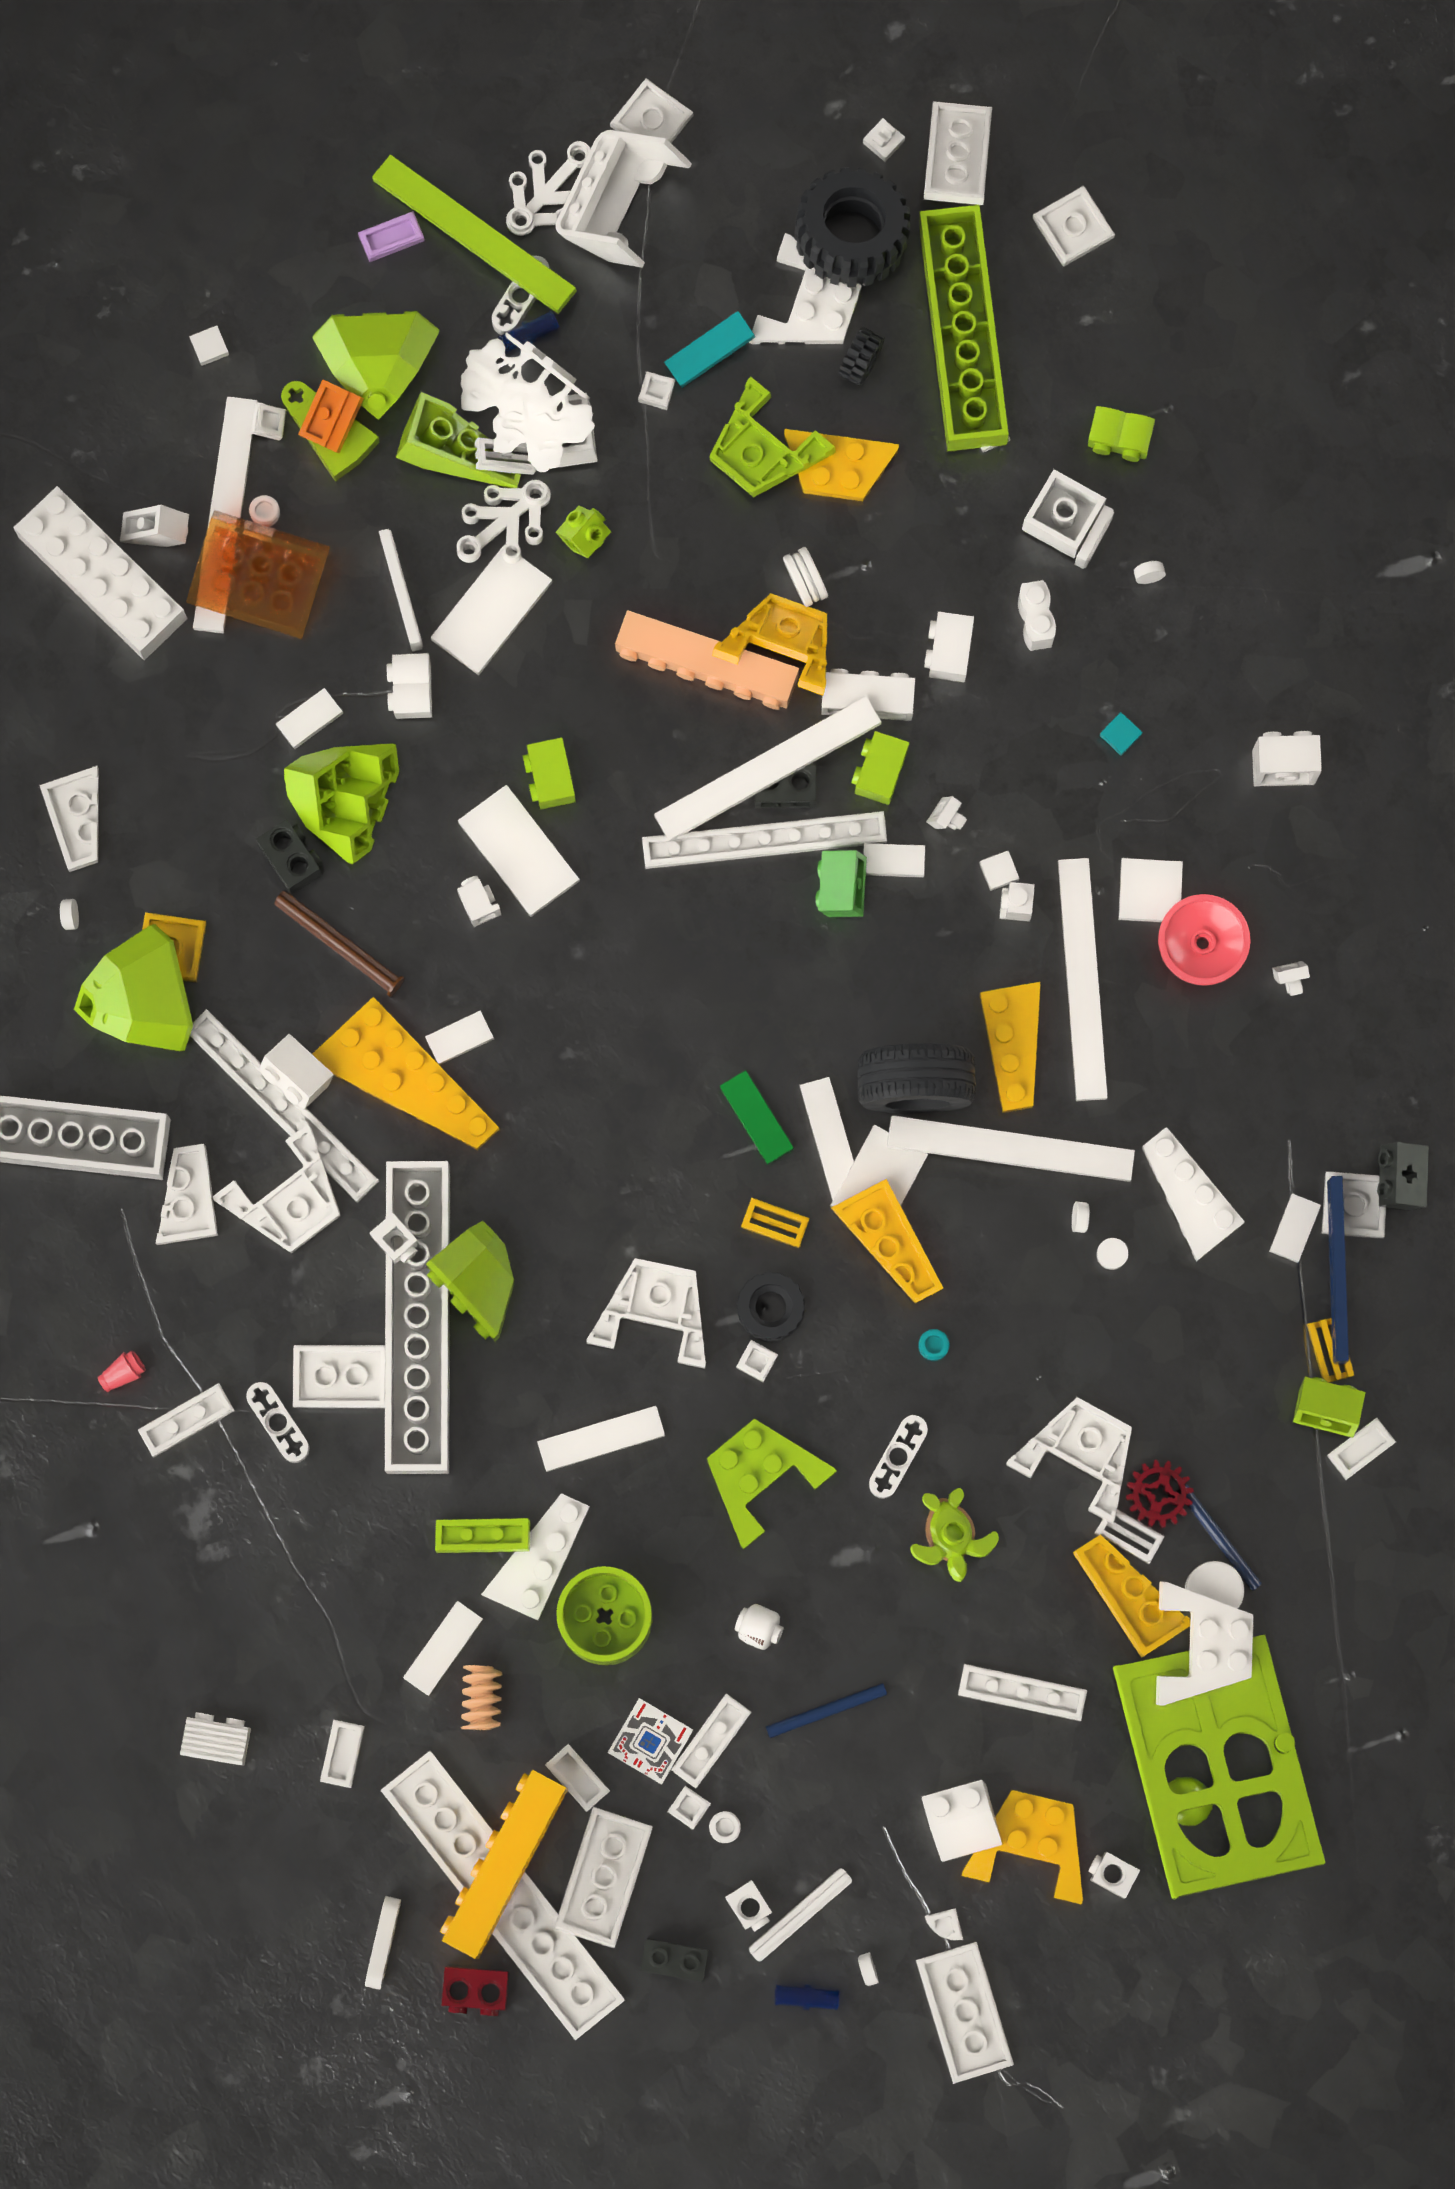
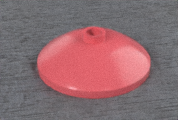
(1216, 923)

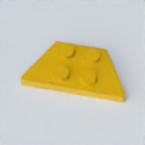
(848, 471)

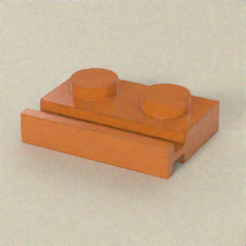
(331, 416)

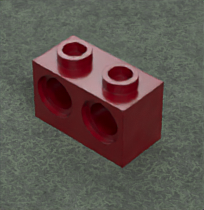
(475, 1981)

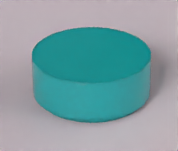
(933, 1345)

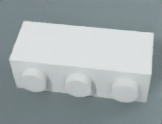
(888, 695)

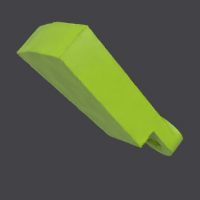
(356, 446)

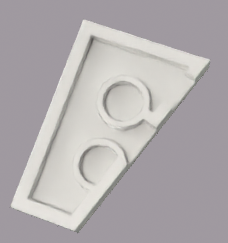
(75, 816)
(188, 1200)

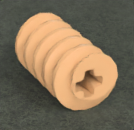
(481, 1698)

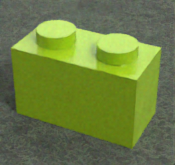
(881, 767)
(550, 773)
(1329, 1406)

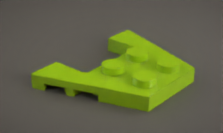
(754, 455)
(751, 1464)

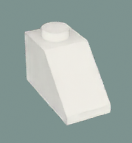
(155, 526)

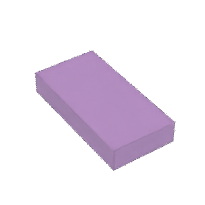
(391, 236)

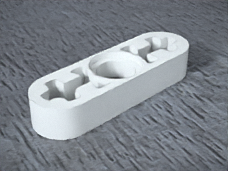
(503, 309)
(258, 1407)
(916, 1440)
(383, 1942)

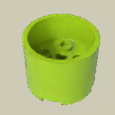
(606, 1590)

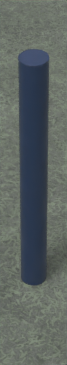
(1223, 1542)
(826, 1710)

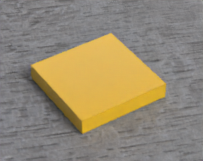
(187, 938)

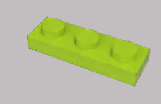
(482, 1535)

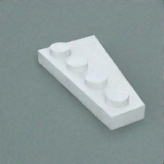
(1196, 1202)
(531, 1575)

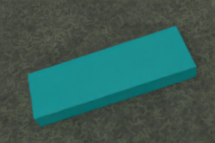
(709, 349)

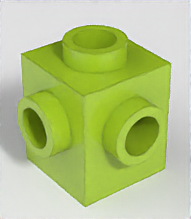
(584, 531)

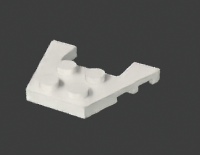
(820, 309)
(297, 1206)
(658, 1297)
(1089, 1442)
(1218, 1645)

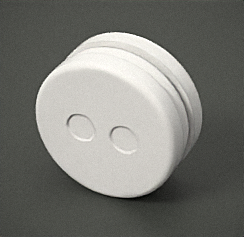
(805, 577)
(1218, 1582)

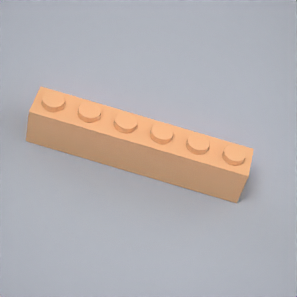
(692, 658)

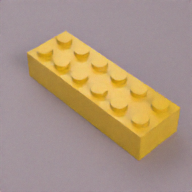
(504, 1864)

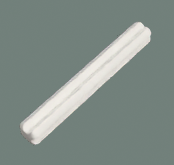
(800, 1914)

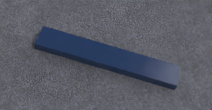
(1337, 1270)

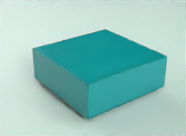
(1121, 734)

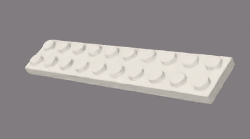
(547, 1957)

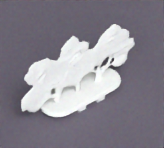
(525, 408)

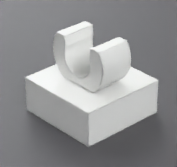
(884, 139)
(946, 814)
(1291, 976)

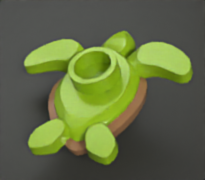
(951, 1535)

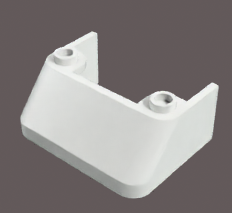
(607, 187)

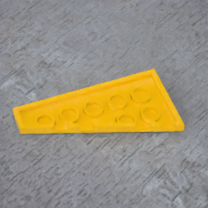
(393, 1067)

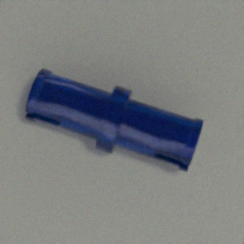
(530, 330)
(806, 1997)

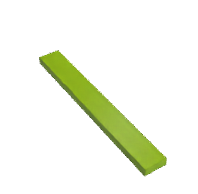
(474, 234)

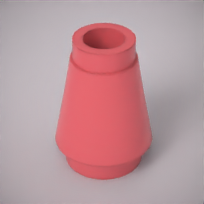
(123, 1370)

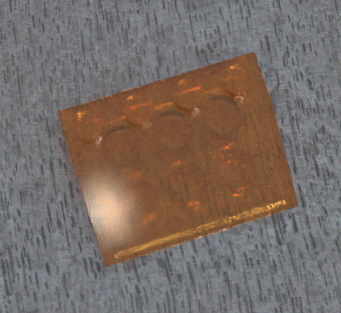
(257, 574)

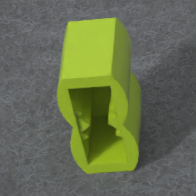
(1120, 433)

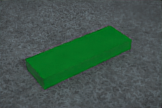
(756, 1117)

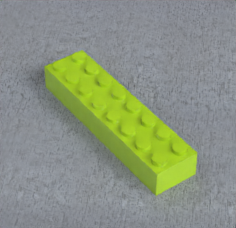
(963, 328)

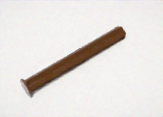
(339, 943)

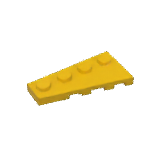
(1012, 1035)
(887, 1234)
(1129, 1596)

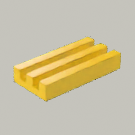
(772, 1234)
(1323, 1324)

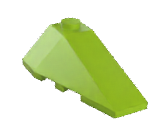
(446, 443)

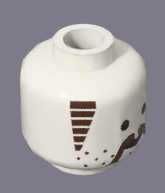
(759, 1626)

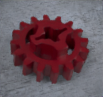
(1155, 1507)

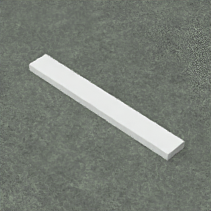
(229, 483)
(767, 769)
(765, 840)
(1082, 979)
(291, 1117)
(1010, 1148)

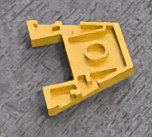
(785, 629)
(1036, 1830)

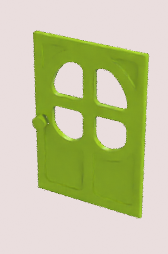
(1207, 1723)

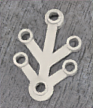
(543, 193)
(505, 518)

